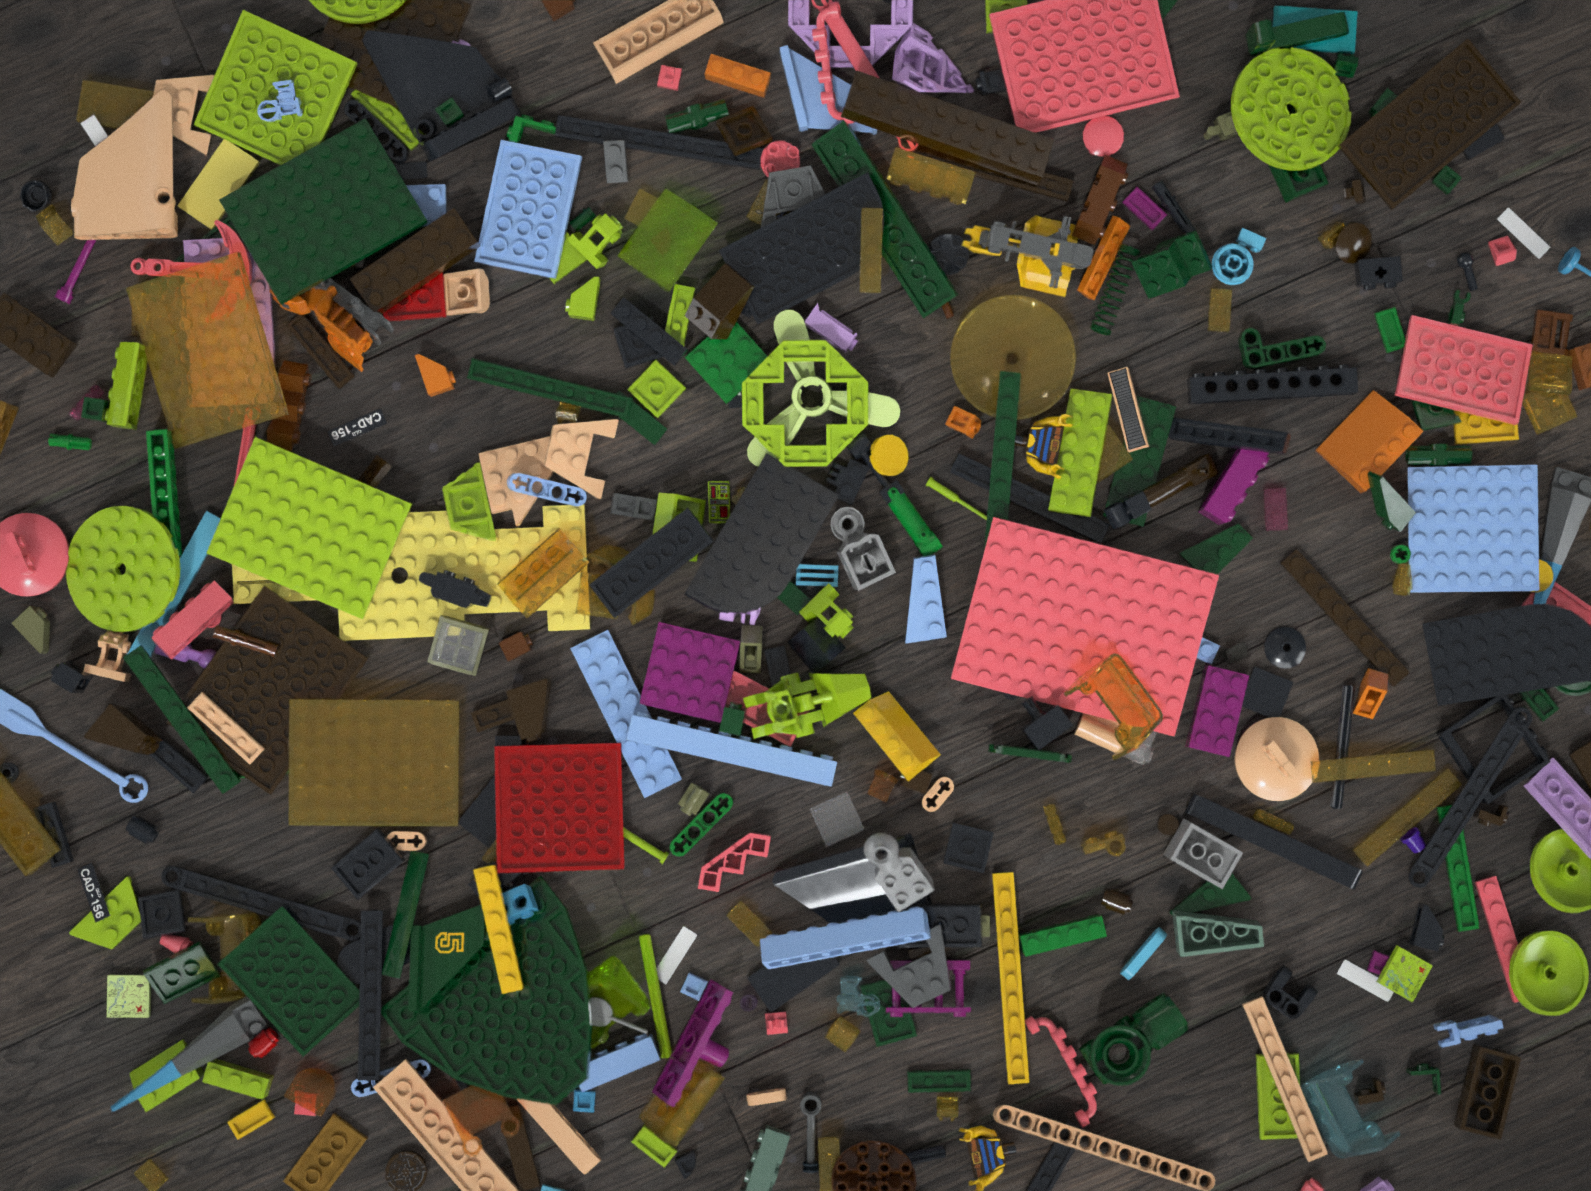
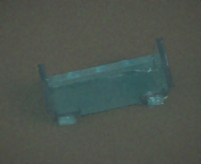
(1338, 1116)

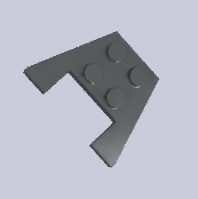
(789, 191)
(921, 978)

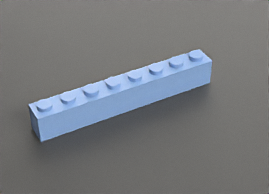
(845, 938)

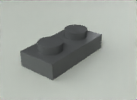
(615, 161)

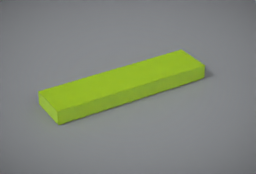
(389, 117)

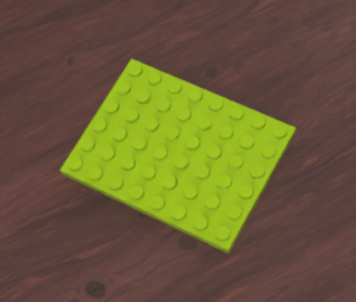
(309, 528)

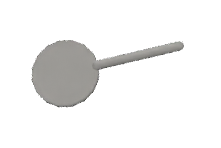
(603, 1014)

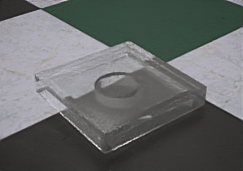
(836, 819)

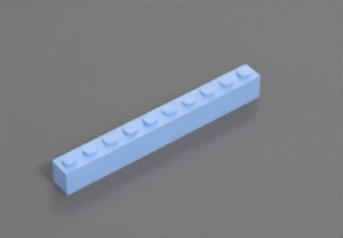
(731, 750)

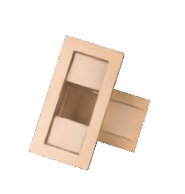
(110, 668)

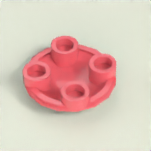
(1103, 136)
(779, 157)

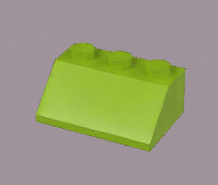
(672, 505)
(146, 1070)

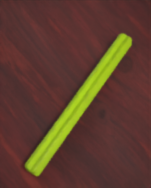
(655, 995)

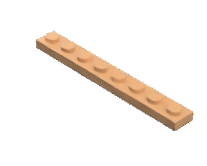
(1285, 1079)

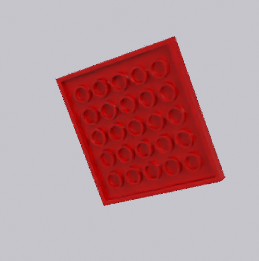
(559, 808)

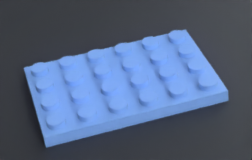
(528, 209)

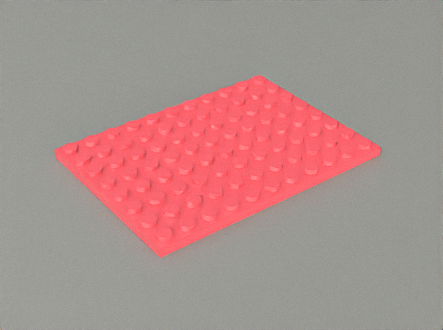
(1063, 604)

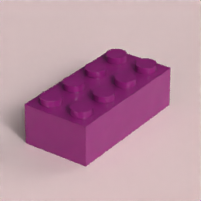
(1232, 484)
(1217, 710)

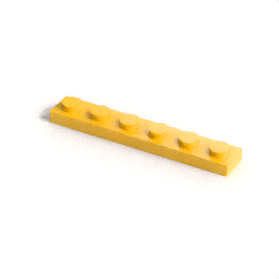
(498, 929)

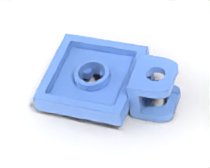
(1468, 1029)

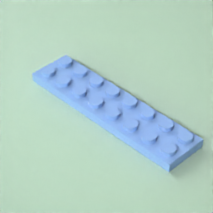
(618, 701)

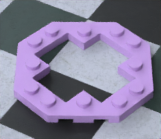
(881, 36)

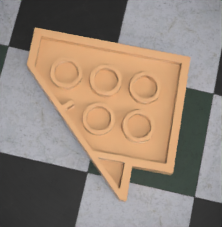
(502, 462)

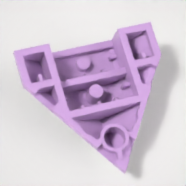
(924, 67)

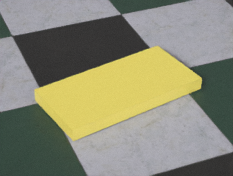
(223, 174)

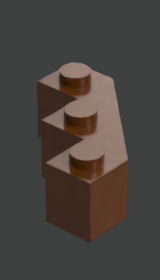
(1100, 200)
(293, 382)

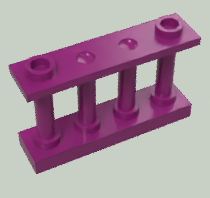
(959, 1010)

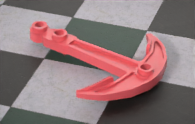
(230, 238)

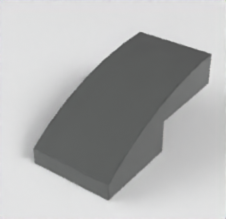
(633, 506)

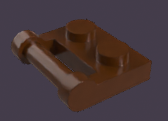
(1545, 331)

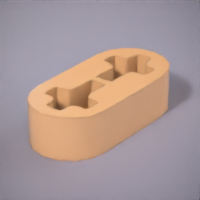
(941, 797)
(408, 835)
(766, 1096)

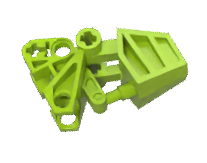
(836, 692)

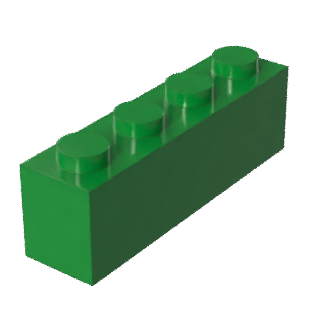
(1062, 935)

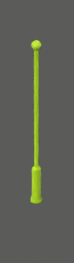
(952, 496)

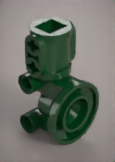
(1152, 1026)

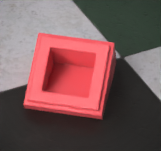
(1502, 250)

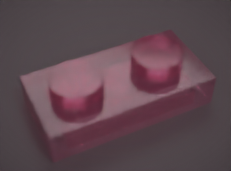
(1275, 509)

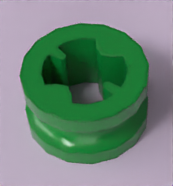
(1402, 548)

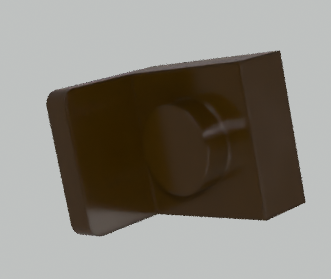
(1368, 1095)

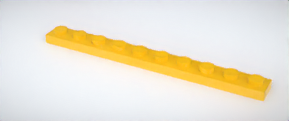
(1010, 978)

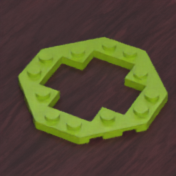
(773, 435)

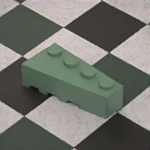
(1213, 934)
(766, 1159)

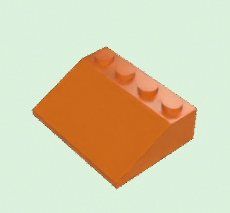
(1369, 440)

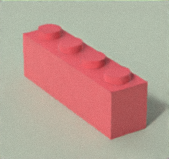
(192, 620)

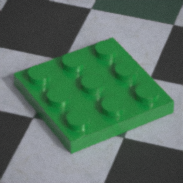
(726, 362)

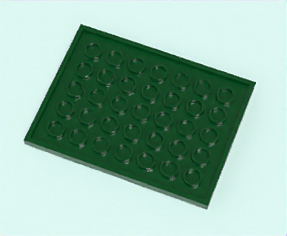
(323, 211)

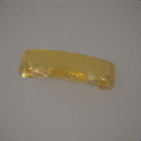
(609, 556)

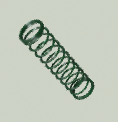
(1129, 250)

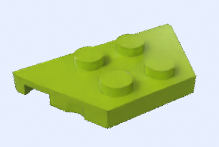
(468, 505)
(123, 918)

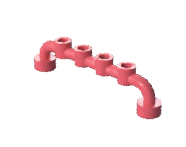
(823, 56)
(1077, 1071)

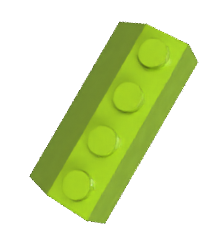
(127, 386)

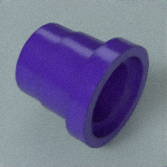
(1413, 840)

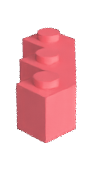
(733, 859)

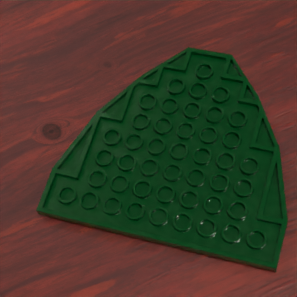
(515, 1042)

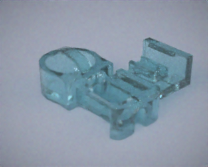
(850, 998)

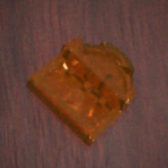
(312, 1090)

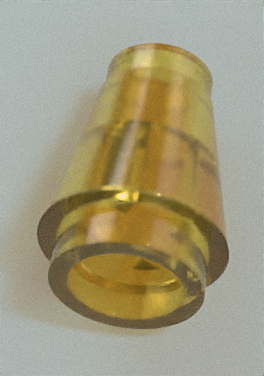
(1403, 580)

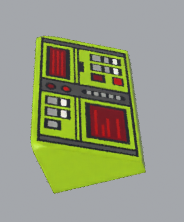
(718, 501)

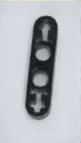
(378, 129)

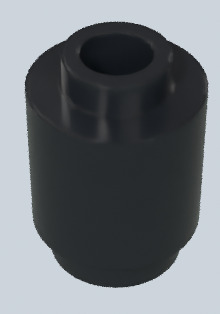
(142, 830)

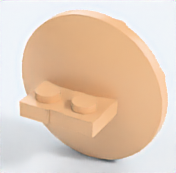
(1275, 758)

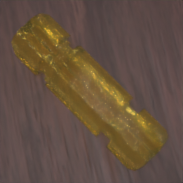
(1273, 821)
(1054, 824)

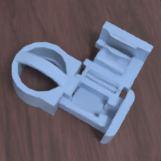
(286, 102)

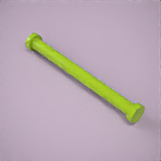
(645, 845)

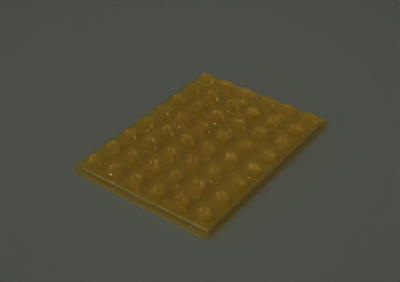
(207, 350)
(373, 762)

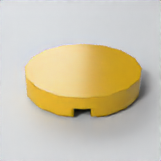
(889, 455)

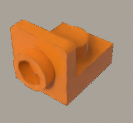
(964, 422)

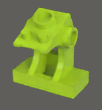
(609, 228)
(839, 624)

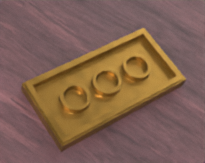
(326, 1156)

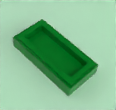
(1390, 329)

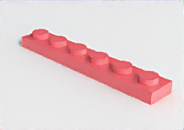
(1498, 924)

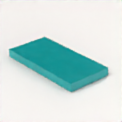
(1345, 44)

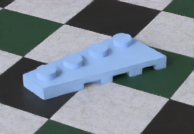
(925, 611)

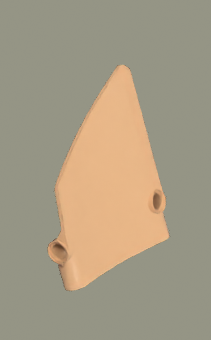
(126, 178)

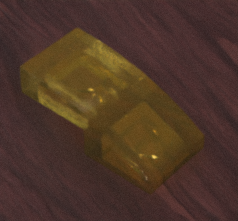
(748, 923)

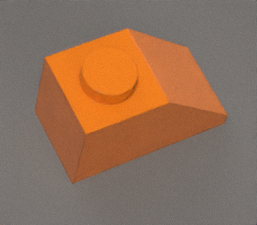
(435, 376)
(1371, 693)

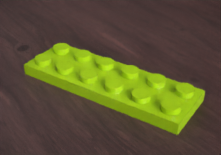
(1081, 452)

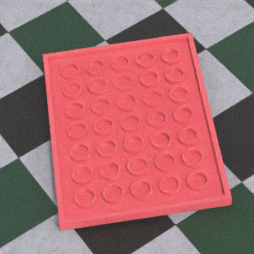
(1082, 60)

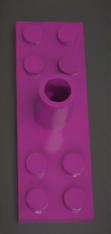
(695, 1044)

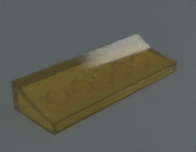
(22, 833)

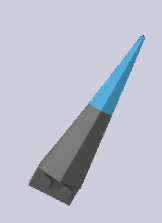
(1566, 506)
(226, 1033)

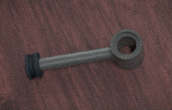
(810, 1166)

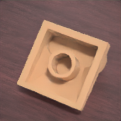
(466, 292)

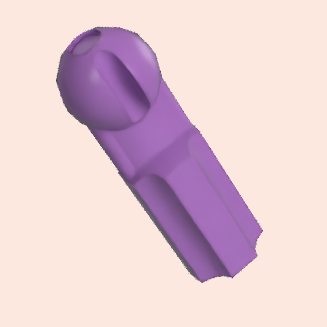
(202, 657)

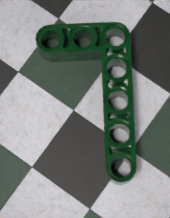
(1264, 37)

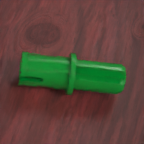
(69, 441)

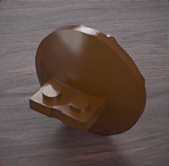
(873, 1168)

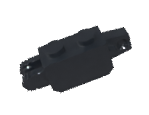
(455, 591)

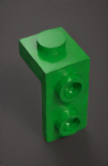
(516, 130)

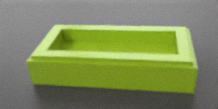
(653, 1146)

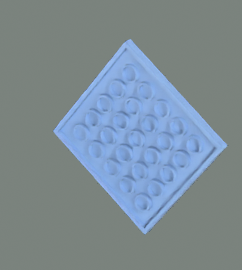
(1474, 528)

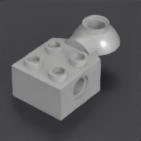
(860, 552)
(898, 871)

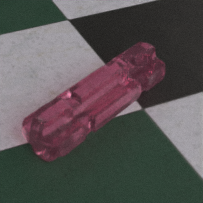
(95, 392)

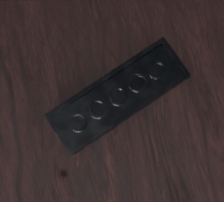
(651, 562)

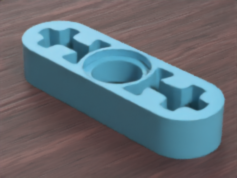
(1143, 953)

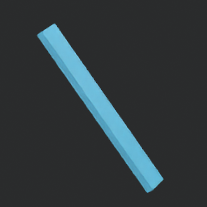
(190, 563)

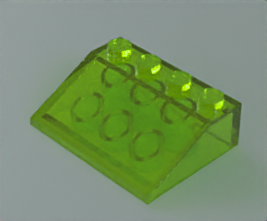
(667, 240)

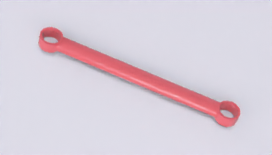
(853, 51)

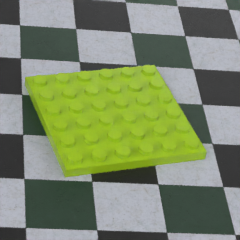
(245, 78)

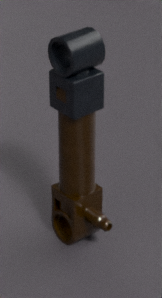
(1142, 501)

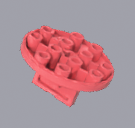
(31, 554)

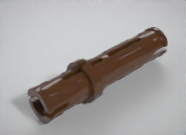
(222, 633)

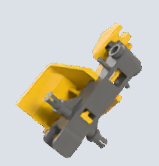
(1045, 251)

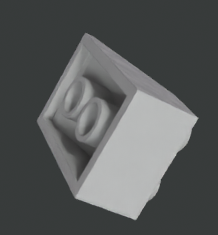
(1202, 853)

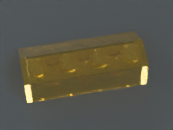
(930, 176)
(543, 573)
(673, 1122)

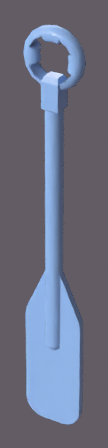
(24, 720)

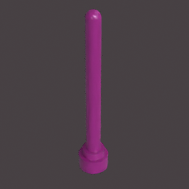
(65, 292)

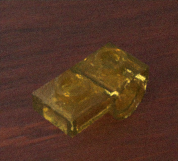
(1092, 845)

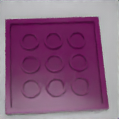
(689, 672)

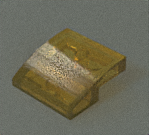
(1548, 410)

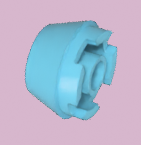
(1232, 264)

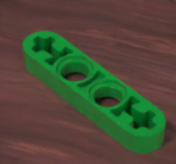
(701, 824)

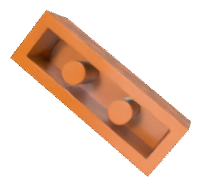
(737, 75)

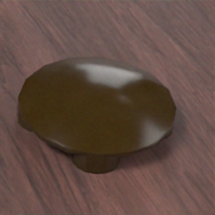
(1353, 242)

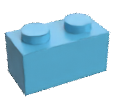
(1250, 240)

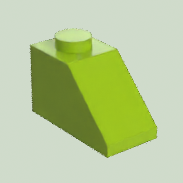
(584, 301)

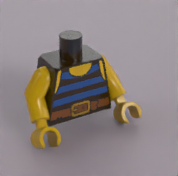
(1044, 443)
(986, 1154)

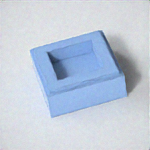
(694, 986)

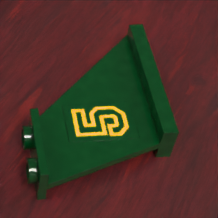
(442, 951)

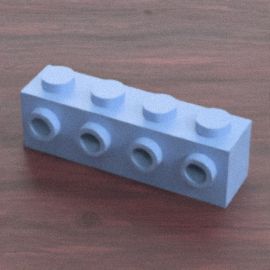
(621, 1060)

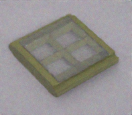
(458, 645)

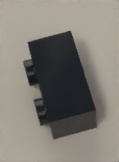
(508, 741)

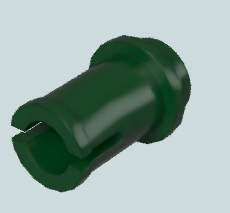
(582, 219)

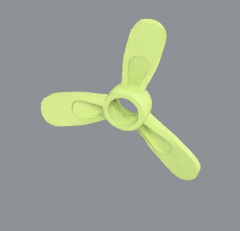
(882, 409)

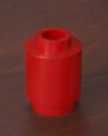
(263, 1042)

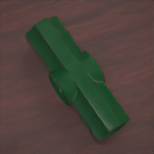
(696, 116)
(1438, 455)

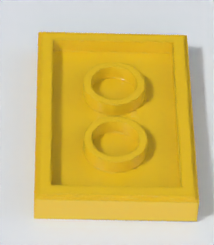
(1482, 430)

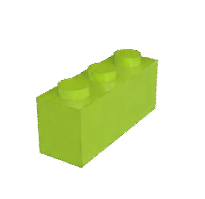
(238, 1078)

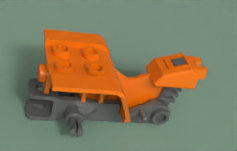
(345, 318)

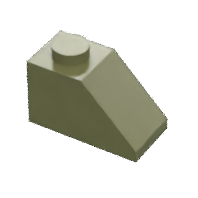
(34, 628)
(751, 649)

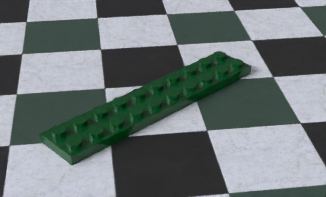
(901, 242)

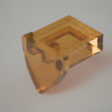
(882, 785)

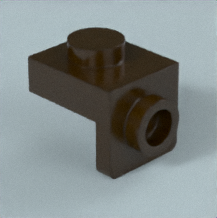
(1487, 818)

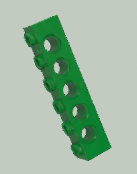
(164, 482)

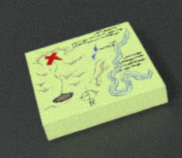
(128, 996)

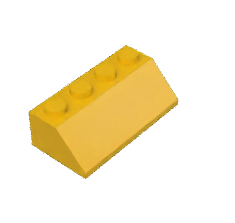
(897, 734)

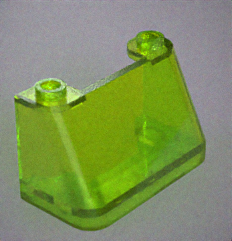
(619, 988)

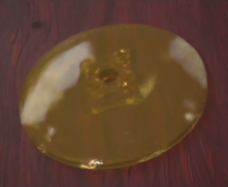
(1018, 327)

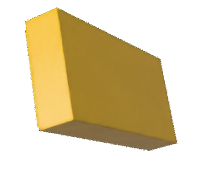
(251, 1119)

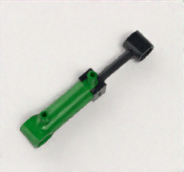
(898, 502)

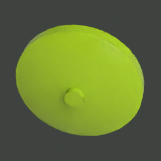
(1561, 873)
(1548, 973)

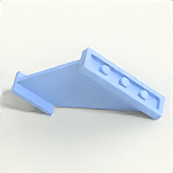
(806, 90)

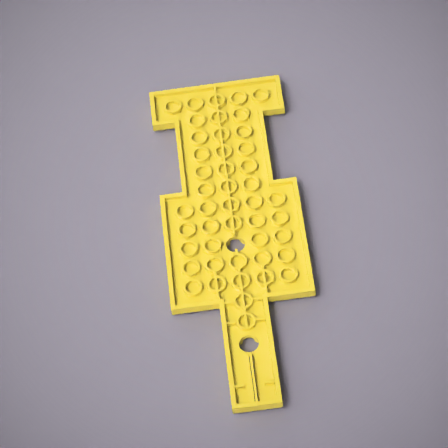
(431, 547)

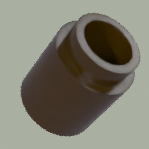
(1117, 901)

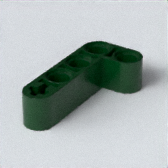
(1283, 349)

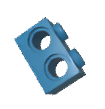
(512, 899)

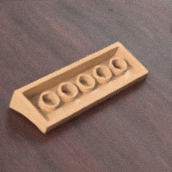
(656, 35)

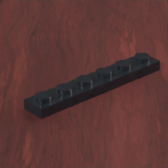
(1229, 436)

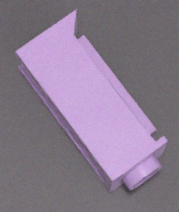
(831, 330)

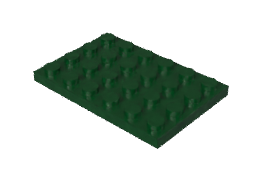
(291, 981)

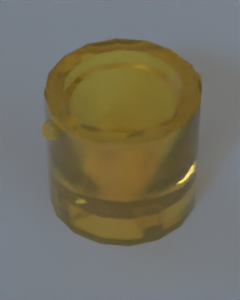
(842, 1033)

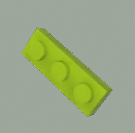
(677, 323)

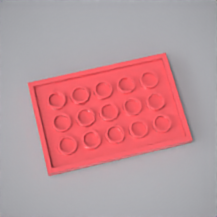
(1463, 370)

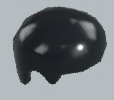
(36, 195)

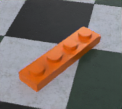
(1103, 258)

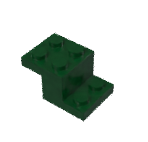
(1172, 264)

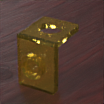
(54, 225)
(151, 1176)

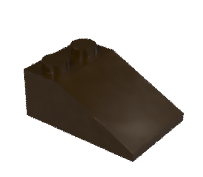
(720, 303)

